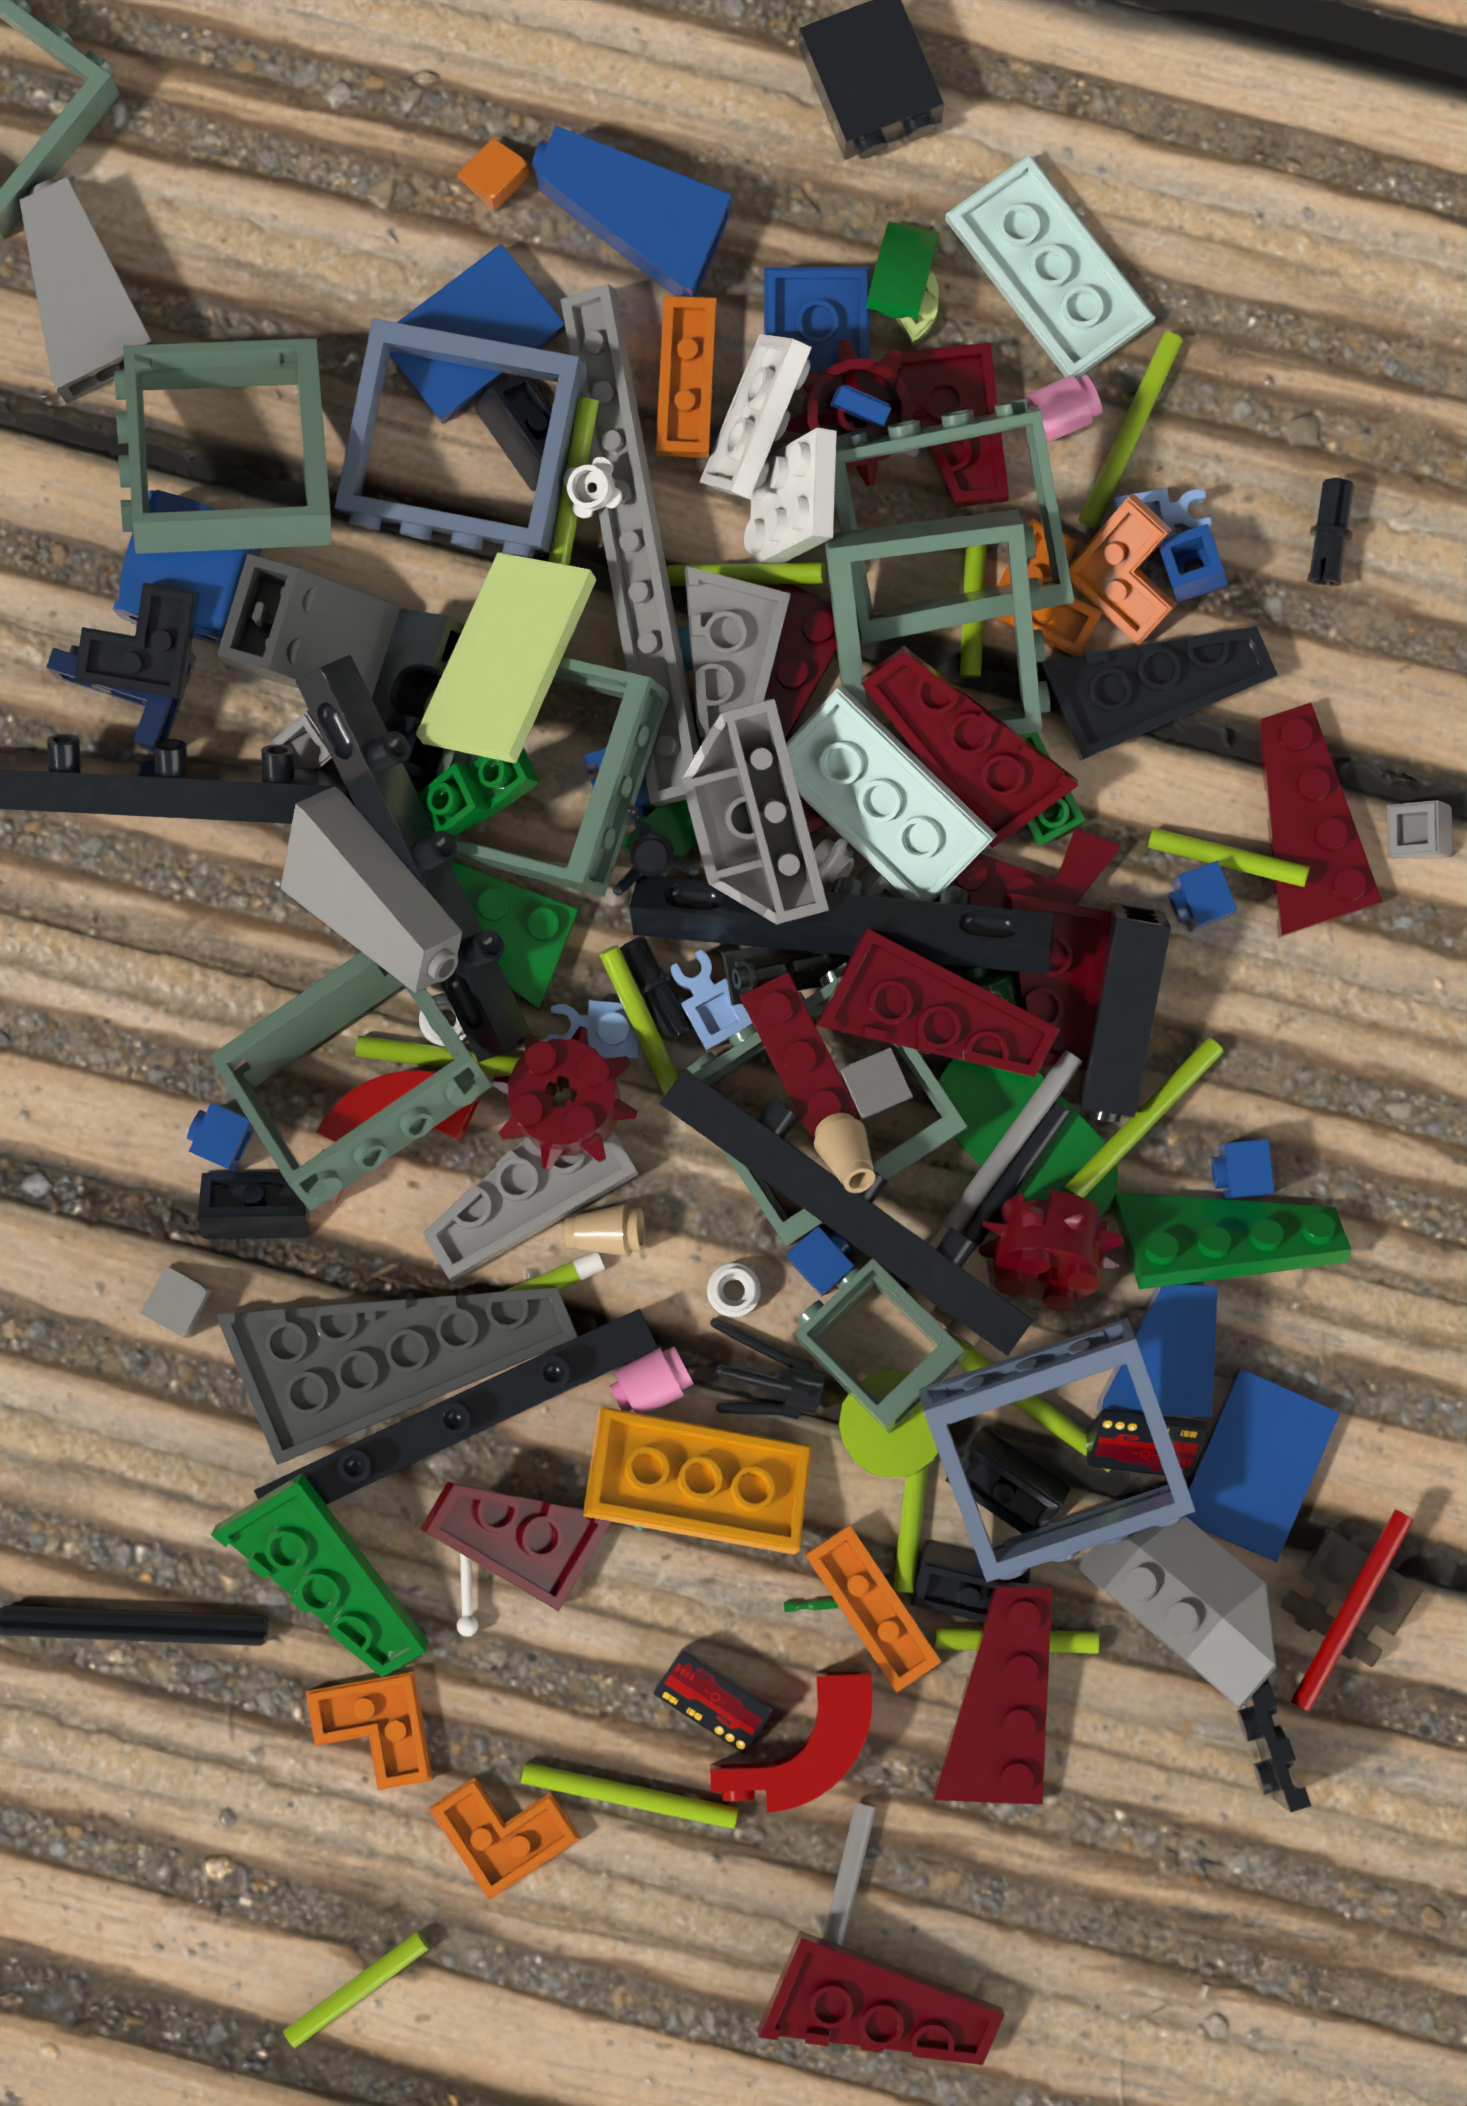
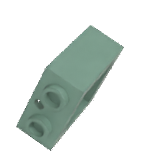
(905, 1396)

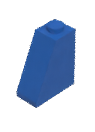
(1177, 1350)

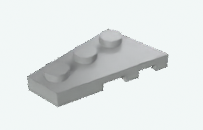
(731, 641)

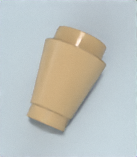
(845, 1150)
(607, 1230)

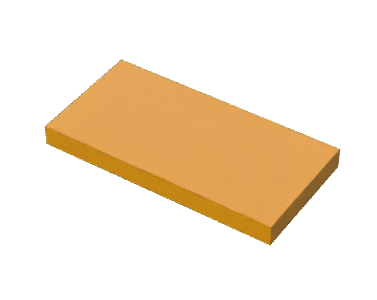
(697, 1480)

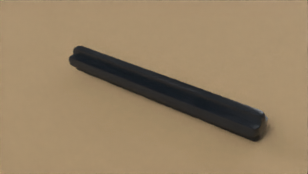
(133, 1625)

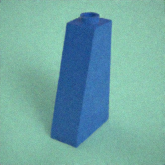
(636, 207)

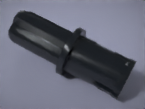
(1331, 532)
(655, 989)

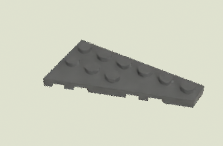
(357, 1364)

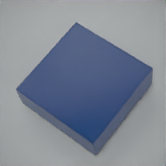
(861, 405)

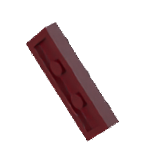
(798, 1052)

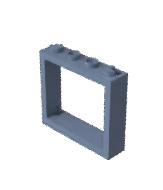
(418, 522)
(1030, 1375)

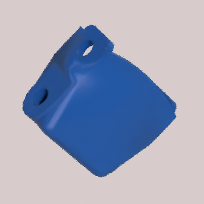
(208, 572)

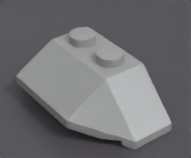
(752, 816)
(1193, 1602)

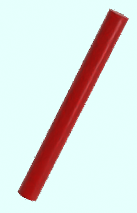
(1352, 1610)

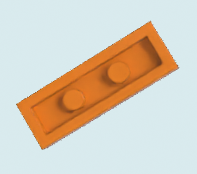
(686, 377)
(873, 1608)

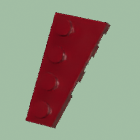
(967, 745)
(1311, 824)
(924, 1007)
(1002, 1718)
(866, 2003)

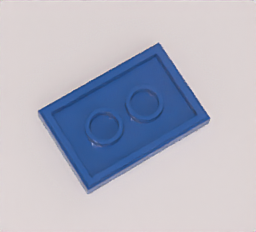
(483, 302)
(1259, 1464)

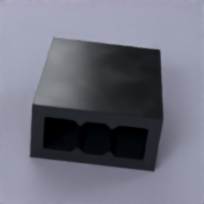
(871, 77)

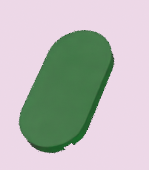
(989, 1105)

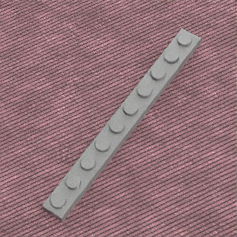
(633, 534)

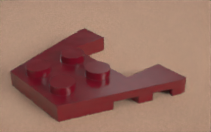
(1082, 864)

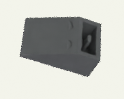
(297, 621)

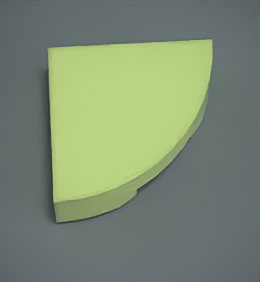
(918, 328)

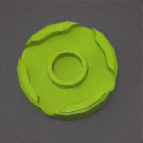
(892, 1455)

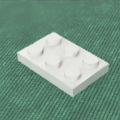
(757, 415)
(796, 500)

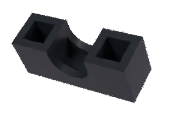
(409, 673)

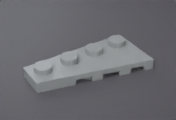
(521, 1201)

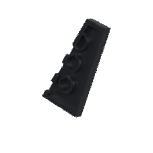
(1140, 688)
(1273, 1748)

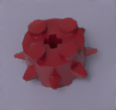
(870, 377)
(580, 1124)
(1050, 1249)

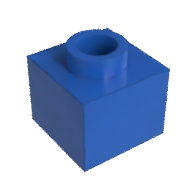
(1189, 549)
(1202, 897)
(220, 1136)
(1243, 1169)
(821, 1259)

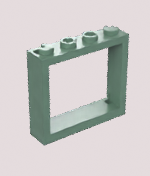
(72, 123)
(217, 367)
(937, 536)
(973, 605)
(613, 790)
(307, 1022)
(749, 1045)

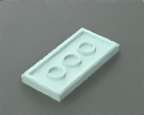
(1049, 268)
(884, 799)

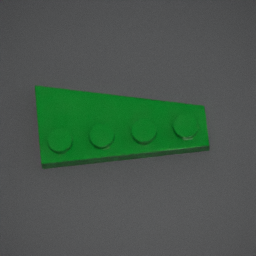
(529, 925)
(1215, 1239)
(317, 1562)

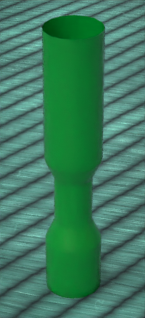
(817, 1604)

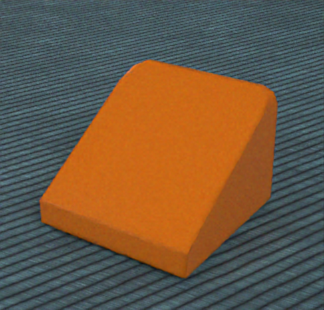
(495, 173)

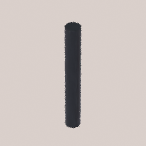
(1017, 1172)

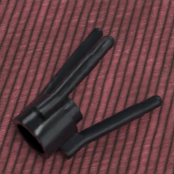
(650, 854)
(795, 1388)

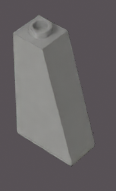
(77, 291)
(366, 892)

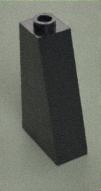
(1124, 1011)

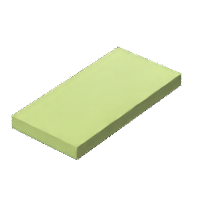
(506, 657)

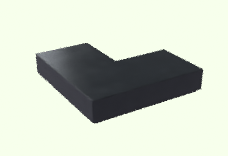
(152, 659)

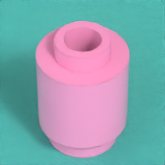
(1066, 405)
(651, 1381)

